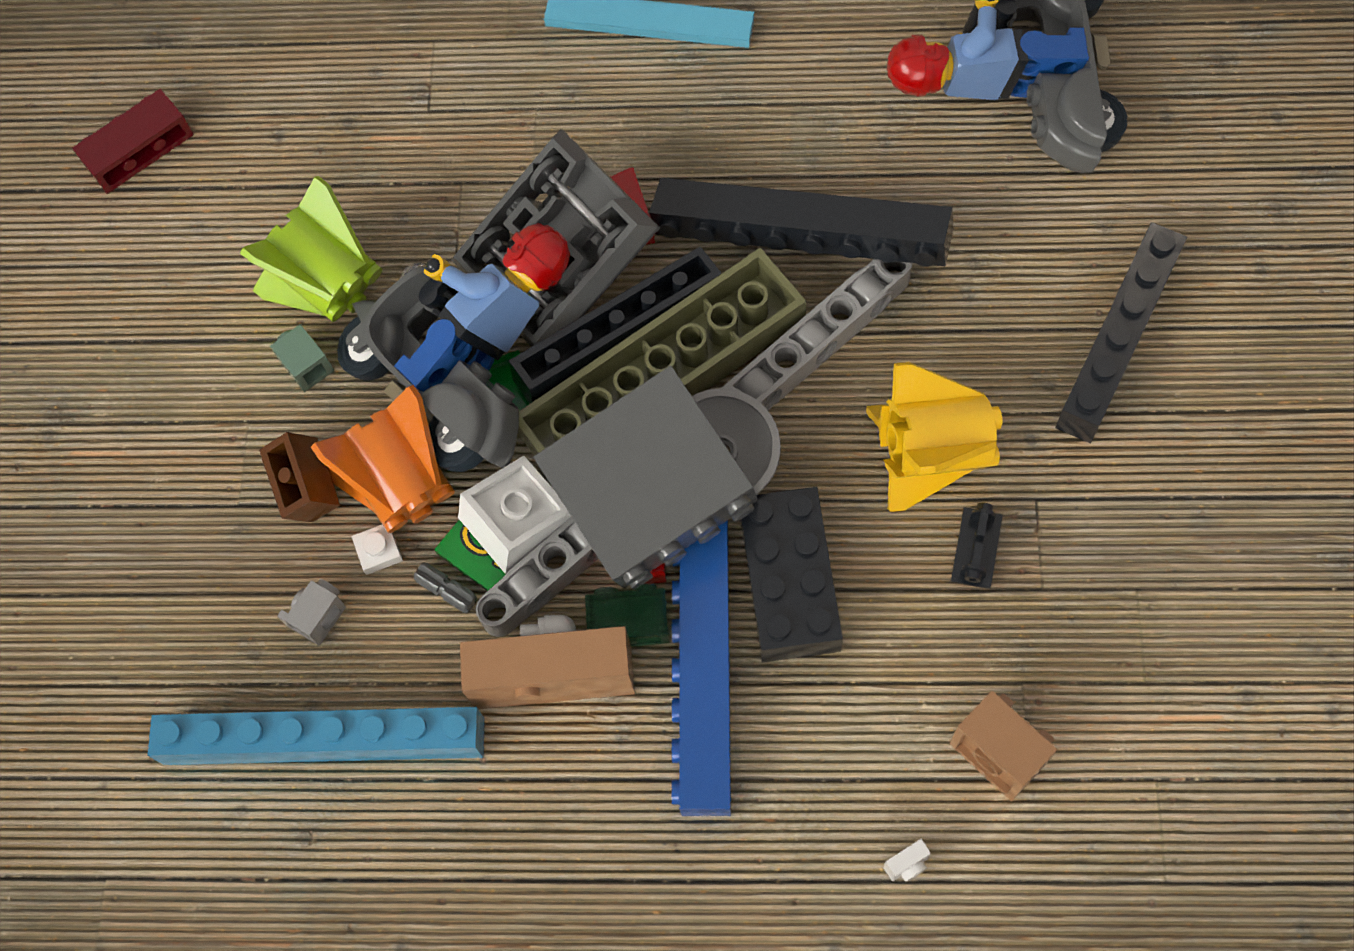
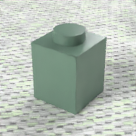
(301, 357)

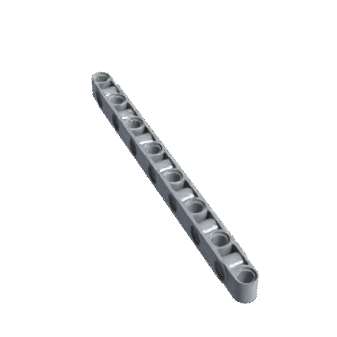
(806, 344)

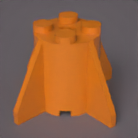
(389, 463)

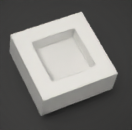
(376, 549)
(908, 862)

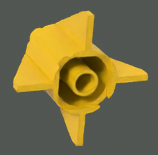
(933, 433)

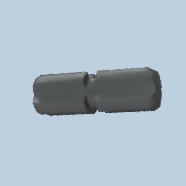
(450, 590)

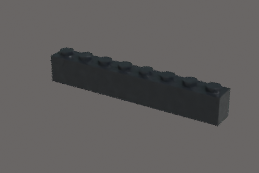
(803, 221)

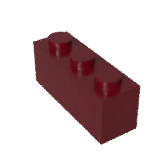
(133, 141)

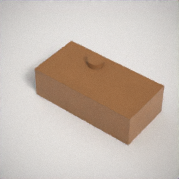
(547, 668)

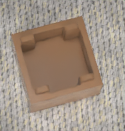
(1002, 745)

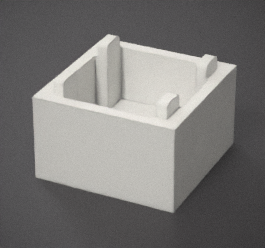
(512, 512)

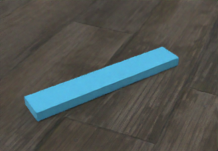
(654, 20)

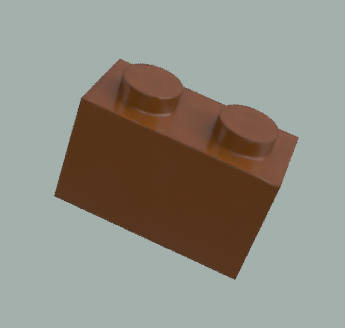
(298, 478)

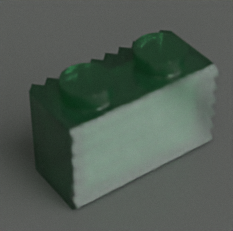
(640, 611)

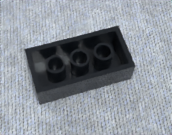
(791, 576)

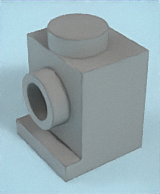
(314, 611)

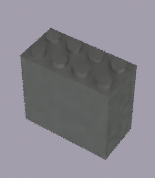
(647, 479)

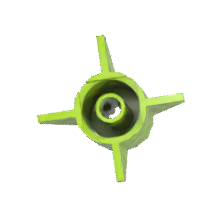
(314, 258)

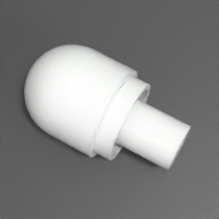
(547, 625)

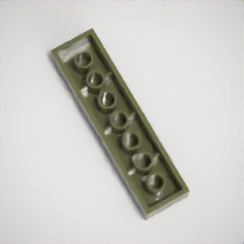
(698, 337)

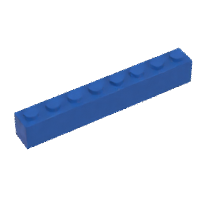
(703, 680)

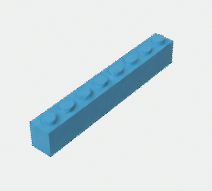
(317, 736)

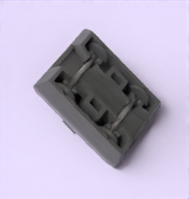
(593, 216)

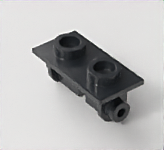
(977, 546)

